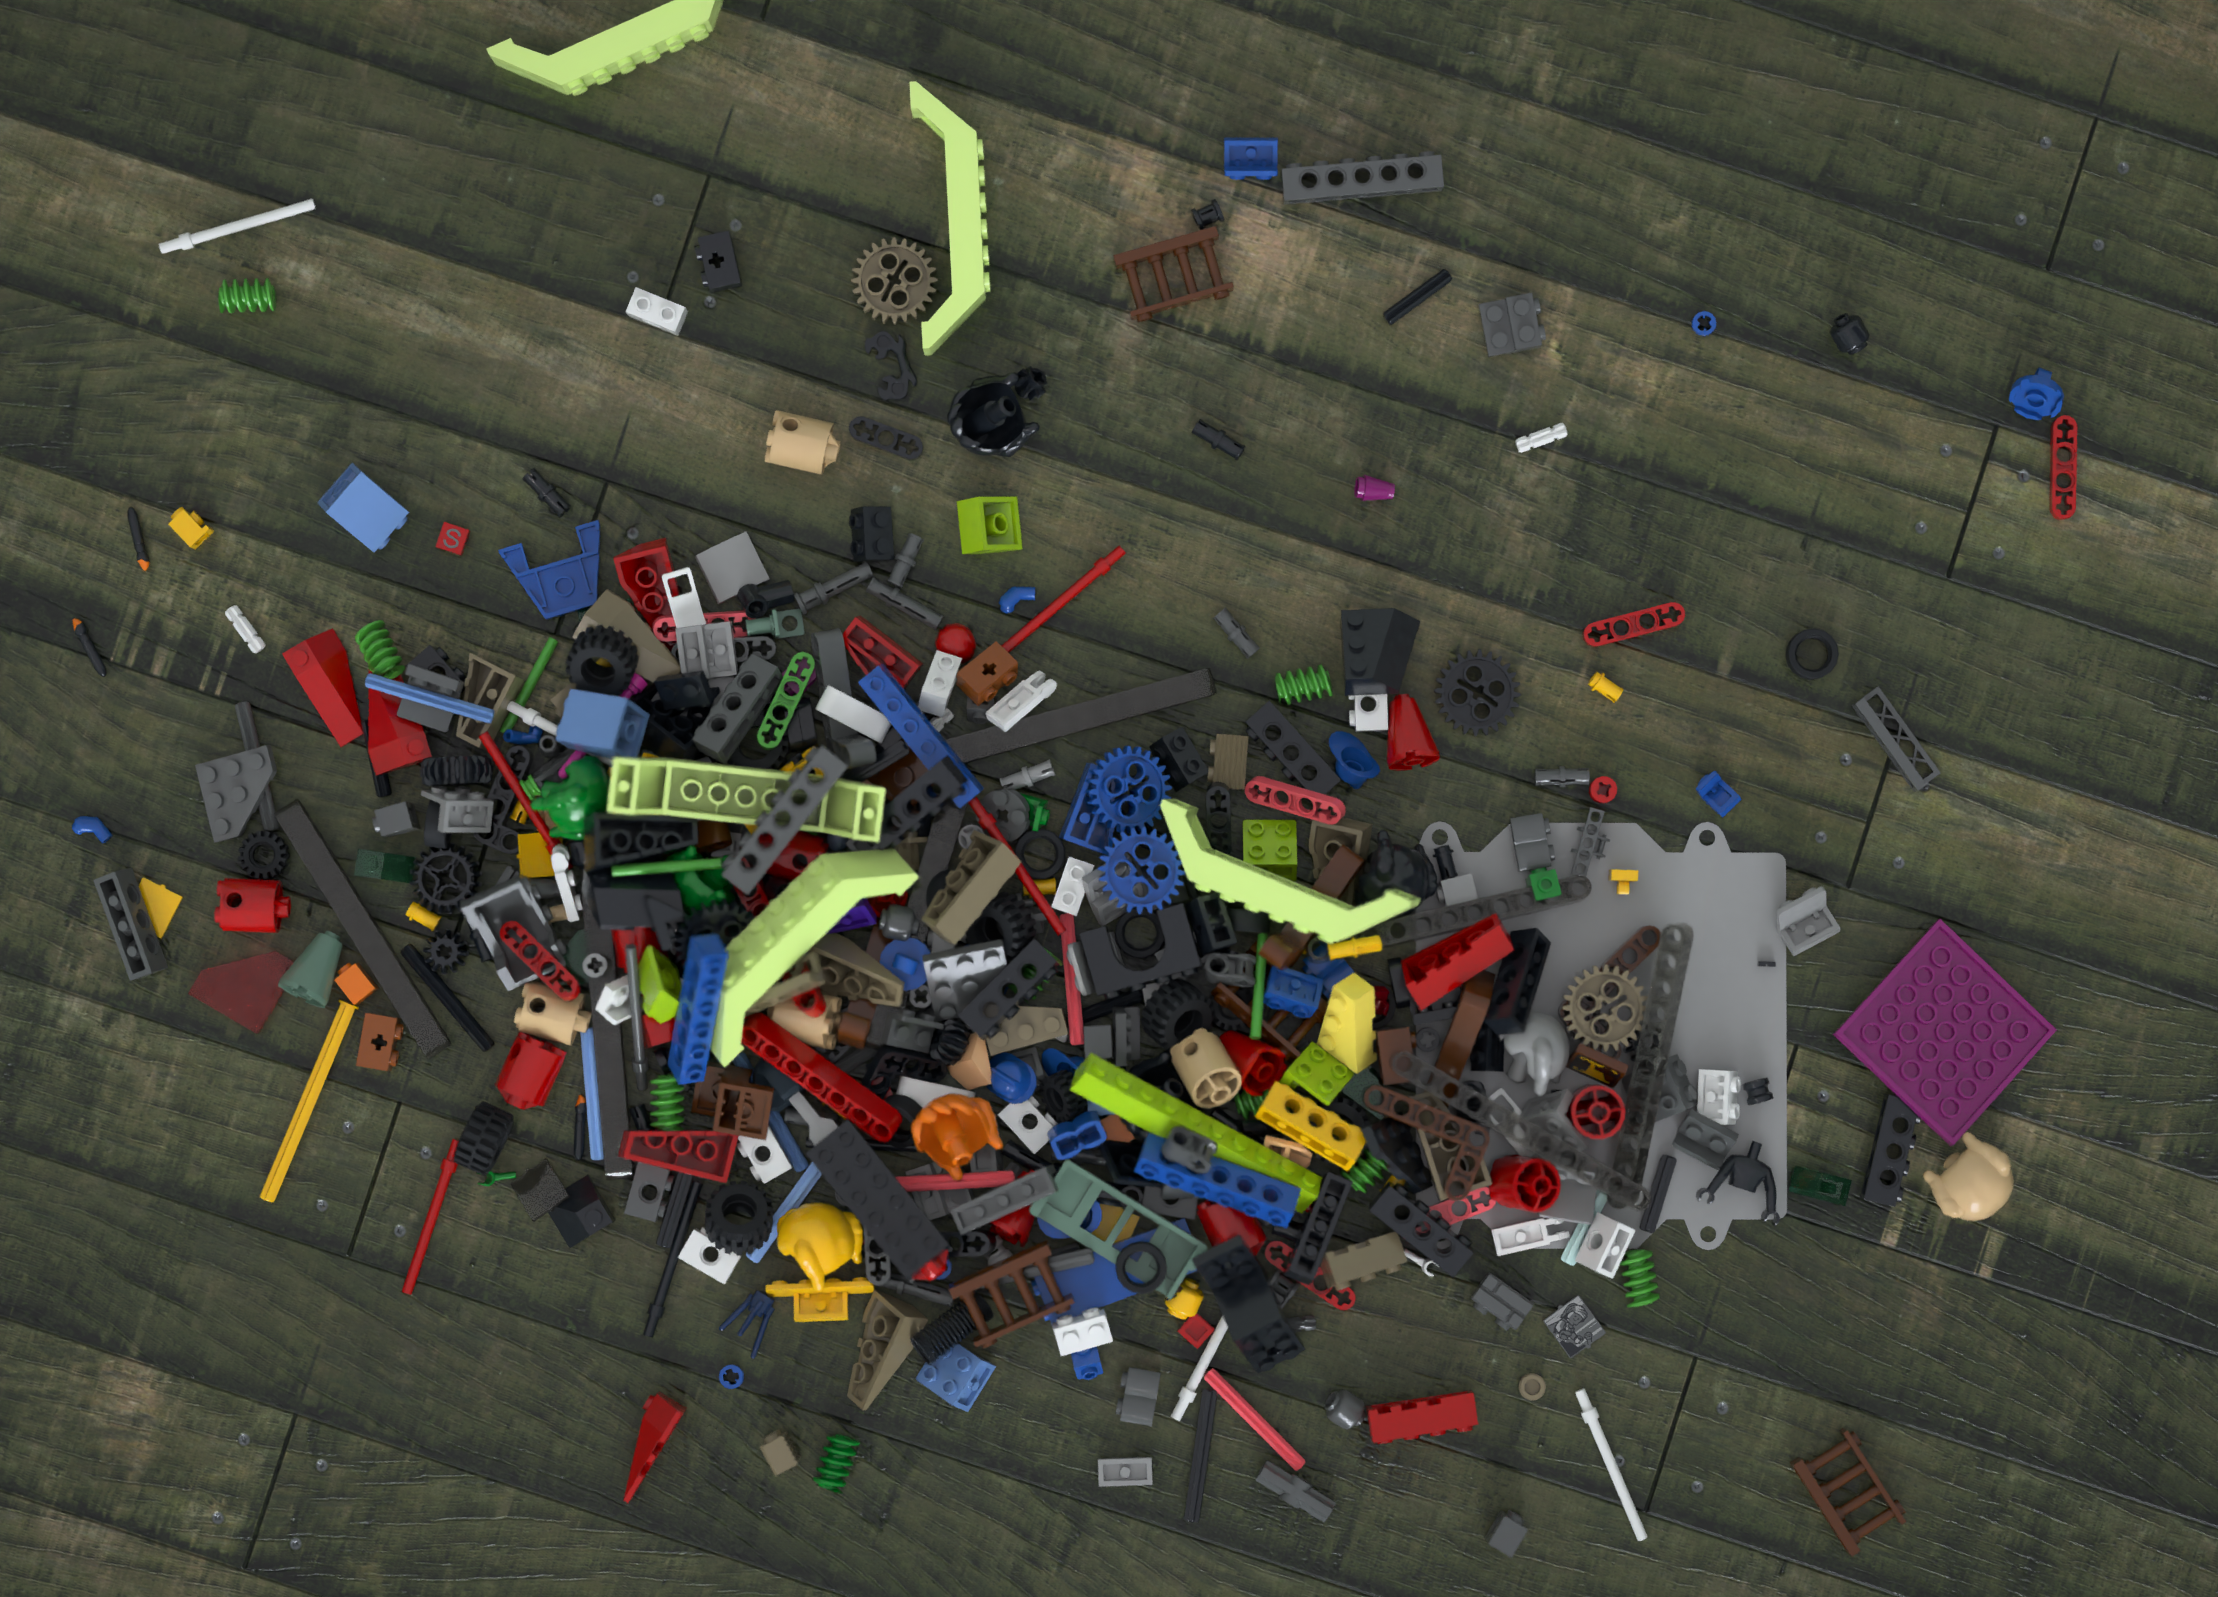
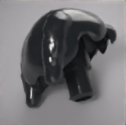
(989, 417)
(1396, 868)
(1161, 1076)

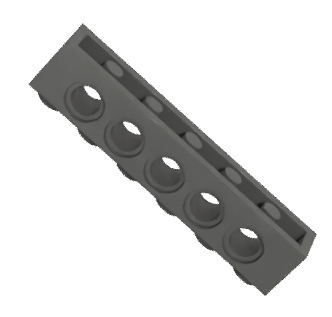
(1296, 193)
(747, 878)

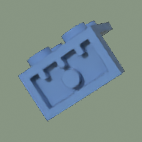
(957, 1376)

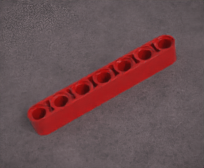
(757, 905)
(820, 1077)

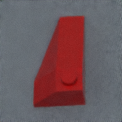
(641, 577)
(326, 678)
(392, 739)
(656, 1427)

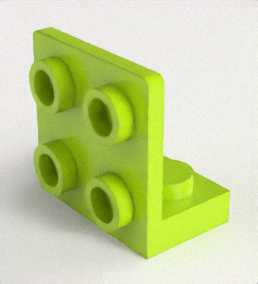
(1271, 846)
(1318, 1074)

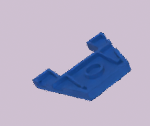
(564, 584)

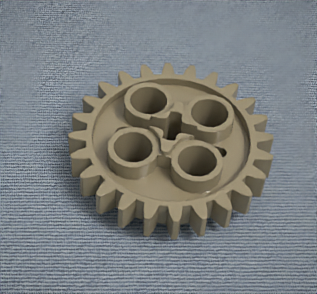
(872, 270)
(1593, 985)

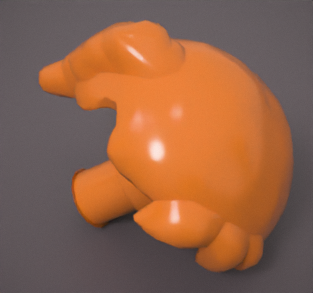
(954, 1129)

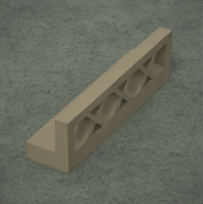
(796, 985)

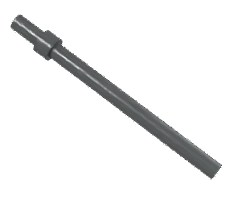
(639, 1062)

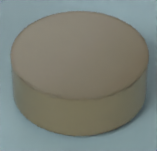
(1531, 1386)

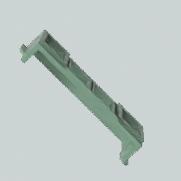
(1072, 1203)

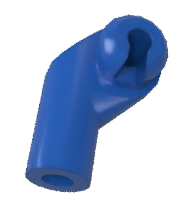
(1013, 596)
(523, 738)
(91, 824)

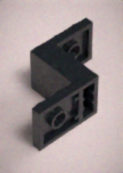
(1248, 1304)

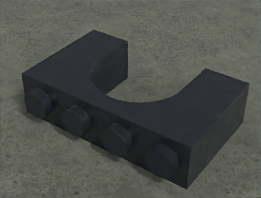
(1179, 955)

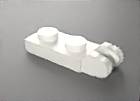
(1020, 700)
(566, 881)
(1525, 1235)

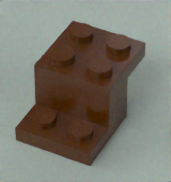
(734, 1101)

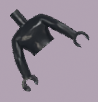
(1746, 1174)

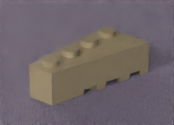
(970, 887)

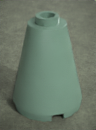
(314, 970)

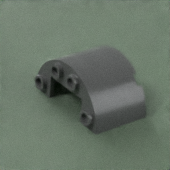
(517, 902)

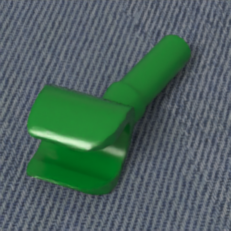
(491, 1177)

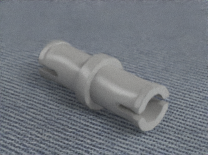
(1028, 776)

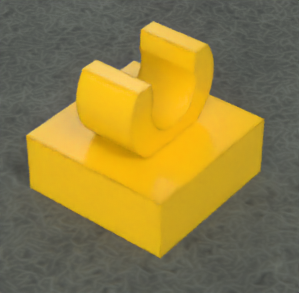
(1623, 878)

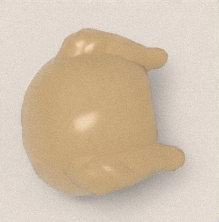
(1973, 1181)

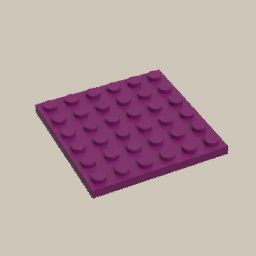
(1945, 1032)

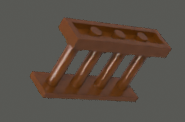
(1179, 247)
(1226, 997)
(989, 1279)
(1821, 1492)

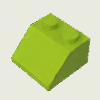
(989, 525)
(659, 985)

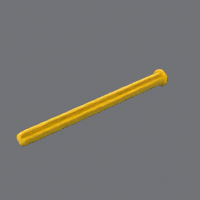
(308, 1100)

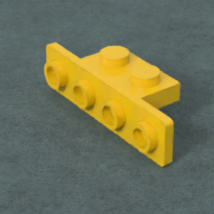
(820, 1306)

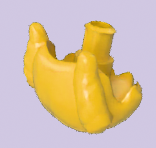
(820, 1239)

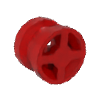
(1598, 791)

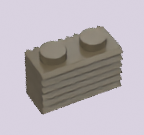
(1229, 760)
(779, 1451)

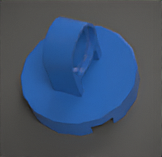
(2037, 395)
(906, 961)

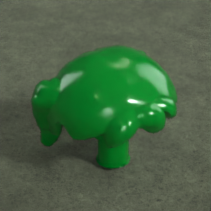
(575, 797)
(700, 884)

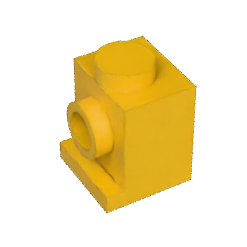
(190, 527)

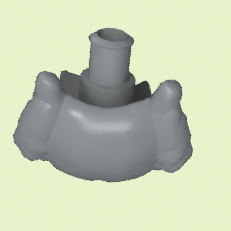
(1538, 1051)

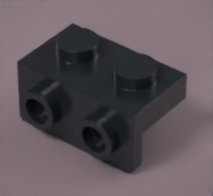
(872, 533)
(685, 690)
(1180, 759)
(1487, 1051)

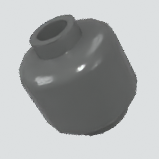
(898, 922)
(1344, 1409)

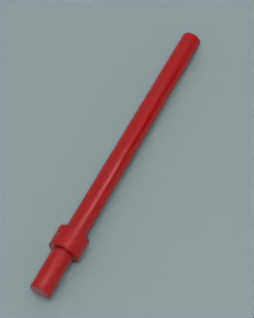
(1100, 567)
(516, 787)
(987, 823)
(448, 1167)

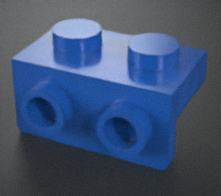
(1250, 157)

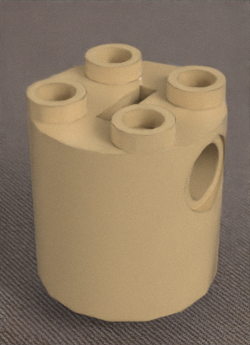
(801, 443)
(558, 1020)
(812, 1031)
(1206, 1069)

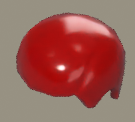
(957, 641)

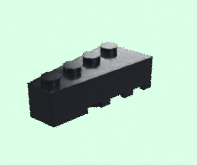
(629, 838)

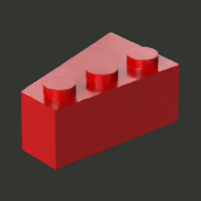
(872, 647)

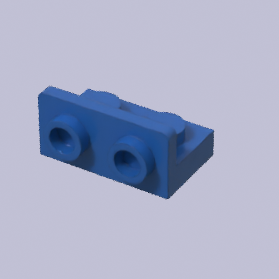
(1293, 992)

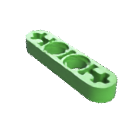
(786, 701)

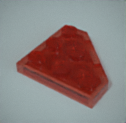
(244, 988)

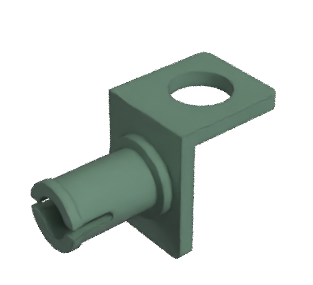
(773, 624)

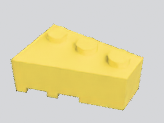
(1348, 1024)

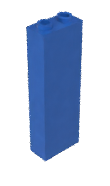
(1097, 1282)

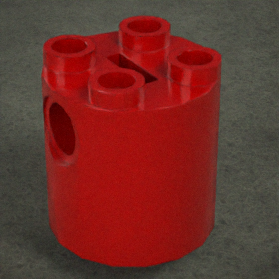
(787, 863)
(260, 905)
(641, 937)
(529, 1071)
(1596, 1111)
(1524, 1183)
(1225, 1223)

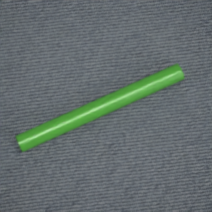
(531, 682)
(665, 867)
(1258, 992)

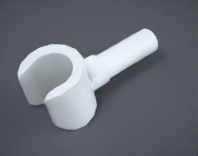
(1420, 1261)

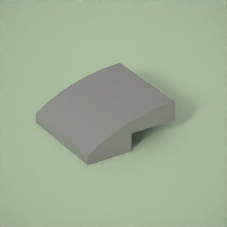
(731, 566)
(708, 649)
(1102, 907)
(938, 1202)

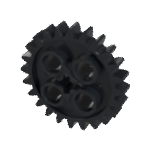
(1464, 713)
(714, 920)

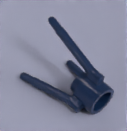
(759, 1305)

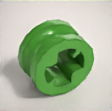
(530, 787)

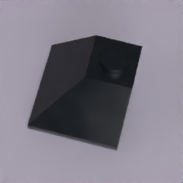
(1121, 1162)
(582, 1212)

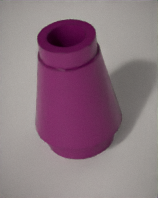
(1371, 488)

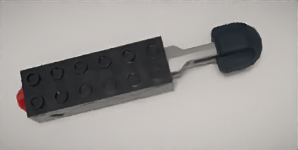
(864, 1184)

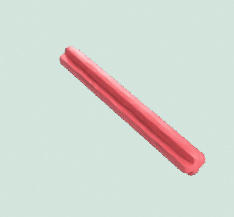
(1073, 996)
(945, 1181)
(1254, 1419)

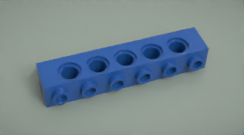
(915, 727)
(697, 1009)
(1230, 1179)

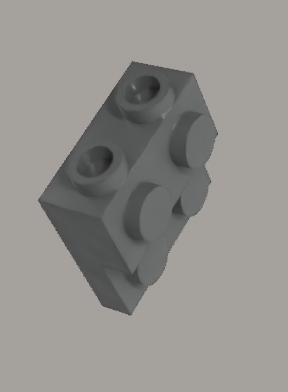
(1511, 324)

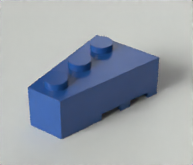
(1080, 824)

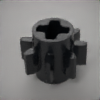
(1030, 383)

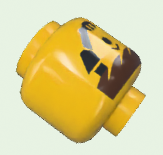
(1185, 1300)

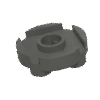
(1016, 806)

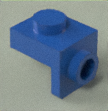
(1717, 793)
(1087, 1363)

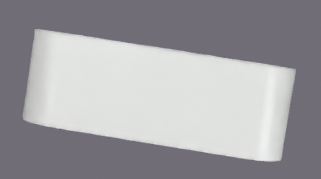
(853, 714)
(925, 1091)

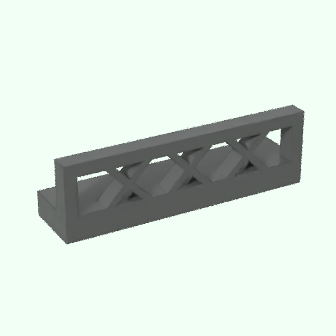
(1887, 741)
(1005, 1199)

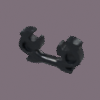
(883, 343)

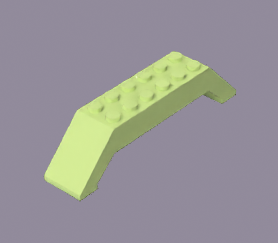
(614, 49)
(964, 214)
(738, 795)
(1270, 892)
(793, 926)

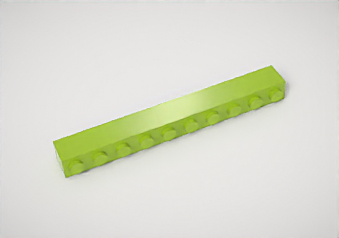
(1161, 1113)

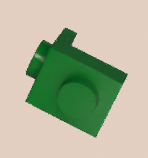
(1038, 812)
(1544, 883)

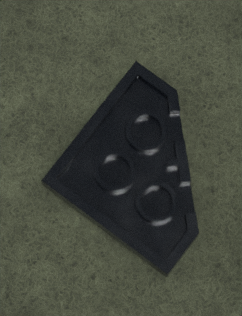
(1396, 1146)

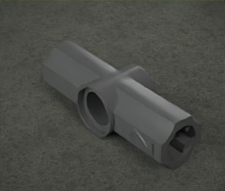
(1295, 1491)

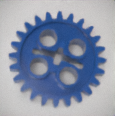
(1117, 768)
(1123, 886)

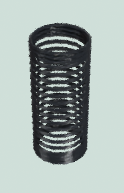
(925, 1346)

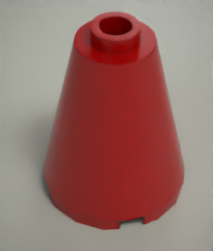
(1408, 736)
(1255, 1060)
(1015, 1225)

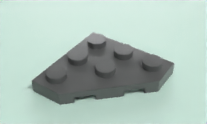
(234, 789)
(961, 975)

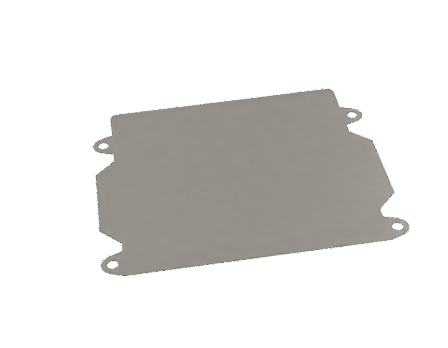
(1726, 1017)

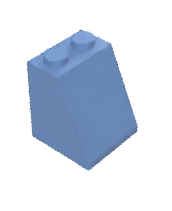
(363, 508)
(602, 725)

